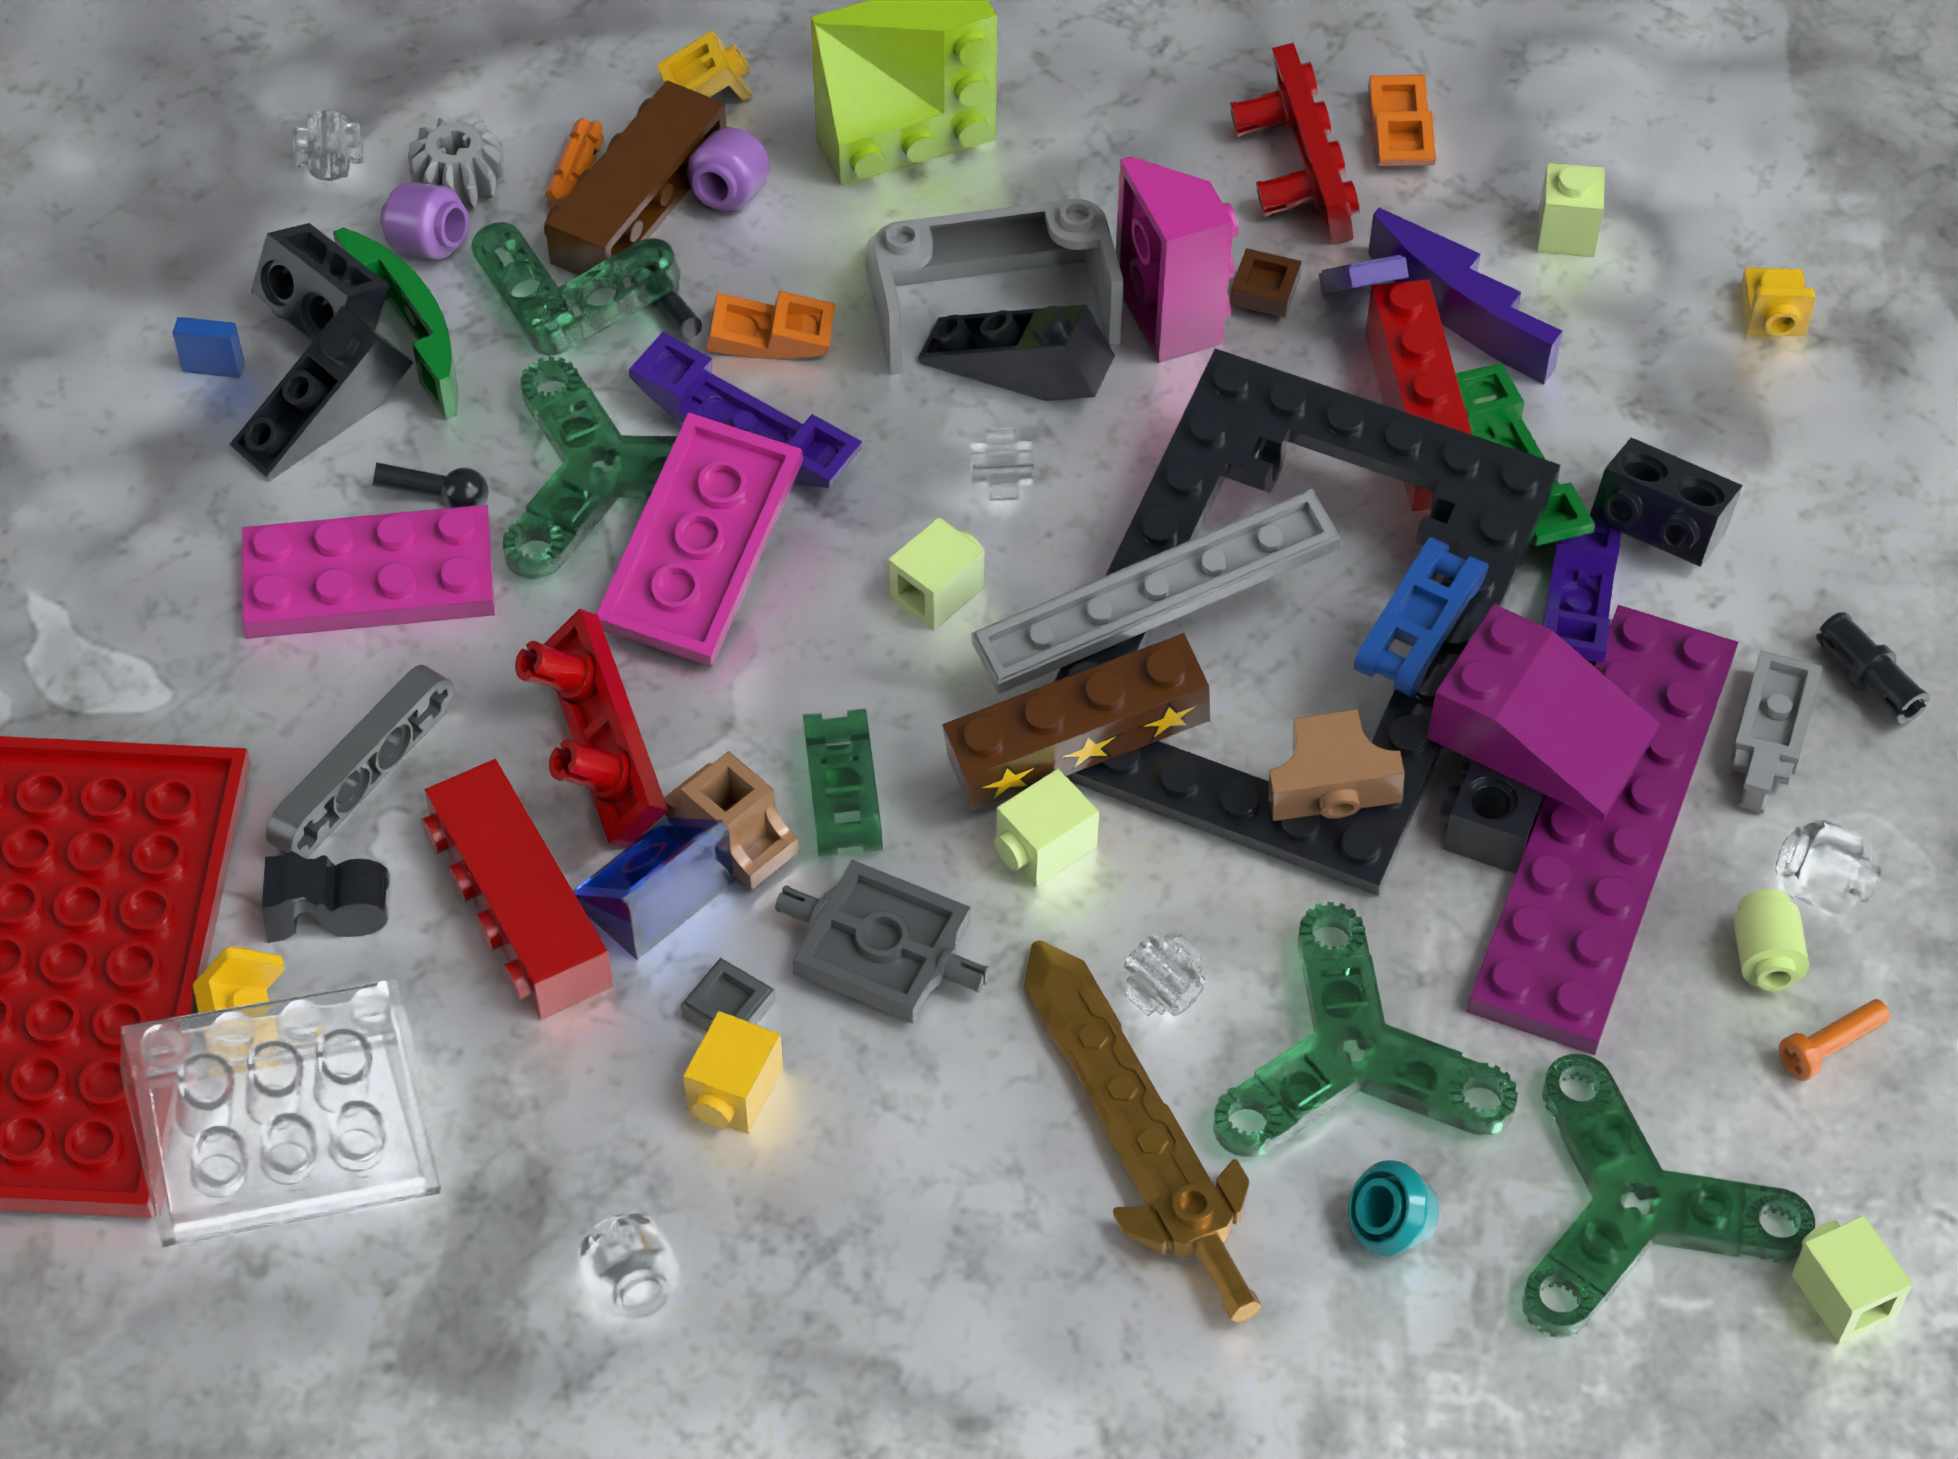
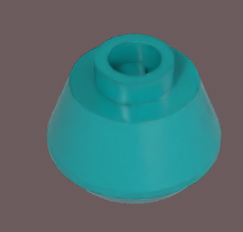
(1392, 1209)

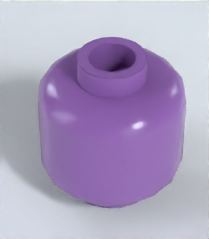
(728, 169)
(424, 220)

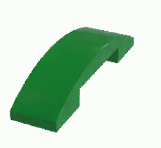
(418, 311)
(1496, 415)

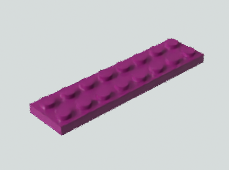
(1590, 880)

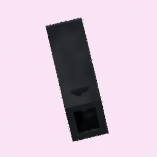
(1026, 351)
(323, 394)

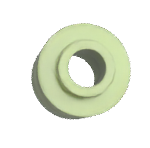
(1770, 940)

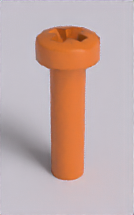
(1804, 1055)

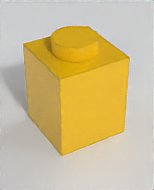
(732, 1073)

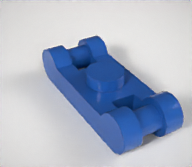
(1420, 615)

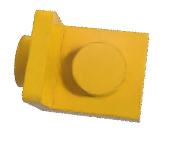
(708, 67)
(1776, 301)
(237, 979)

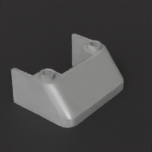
(992, 244)

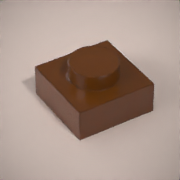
(1265, 282)

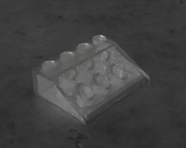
(278, 1111)

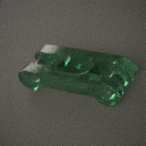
(842, 782)

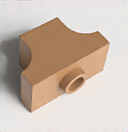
(1334, 770)
(747, 807)

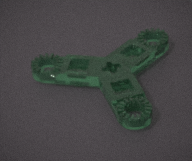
(577, 492)
(1320, 1075)
(1683, 1213)

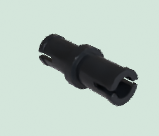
(1873, 667)

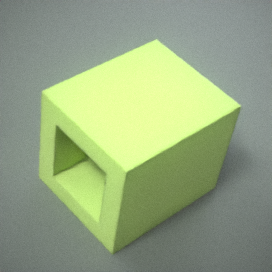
(1570, 209)
(936, 573)
(1046, 828)
(1850, 1277)

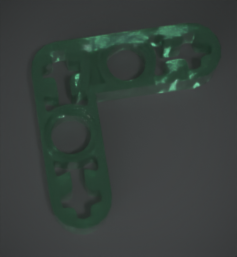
(555, 303)

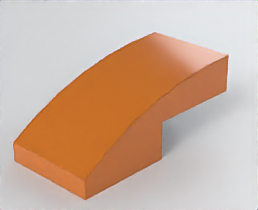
(1401, 120)
(786, 330)

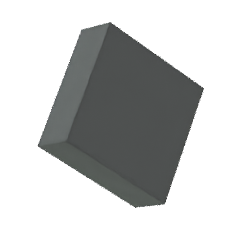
(728, 991)

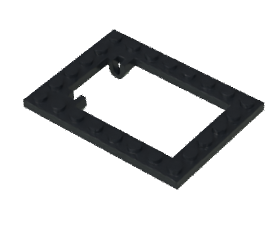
(1481, 506)

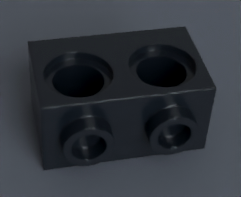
(311, 277)
(1665, 501)
(1489, 793)

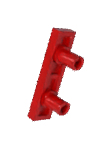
(1323, 160)
(606, 740)

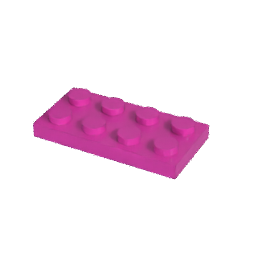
(699, 539)
(367, 571)

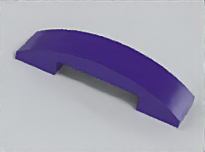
(683, 382)
(1582, 590)

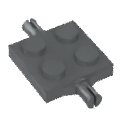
(881, 940)

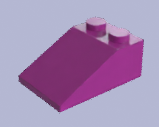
(1540, 714)

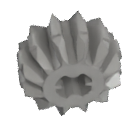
(460, 158)

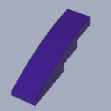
(1466, 300)

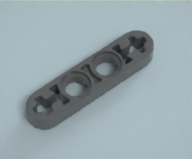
(360, 761)

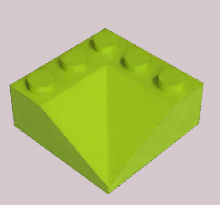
(902, 82)

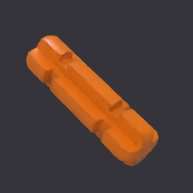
(574, 160)

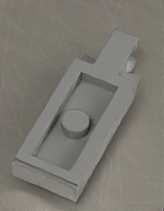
(1773, 725)

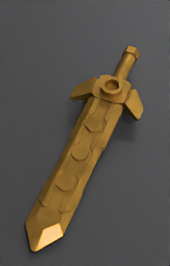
(1186, 1206)

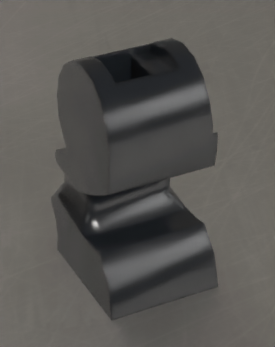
(341, 896)

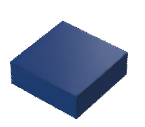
(208, 347)

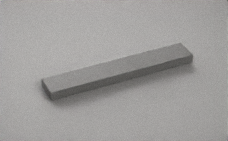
(1155, 591)

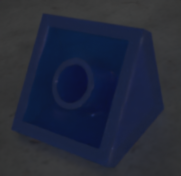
(659, 882)

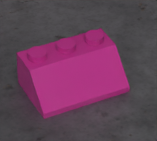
(1174, 257)

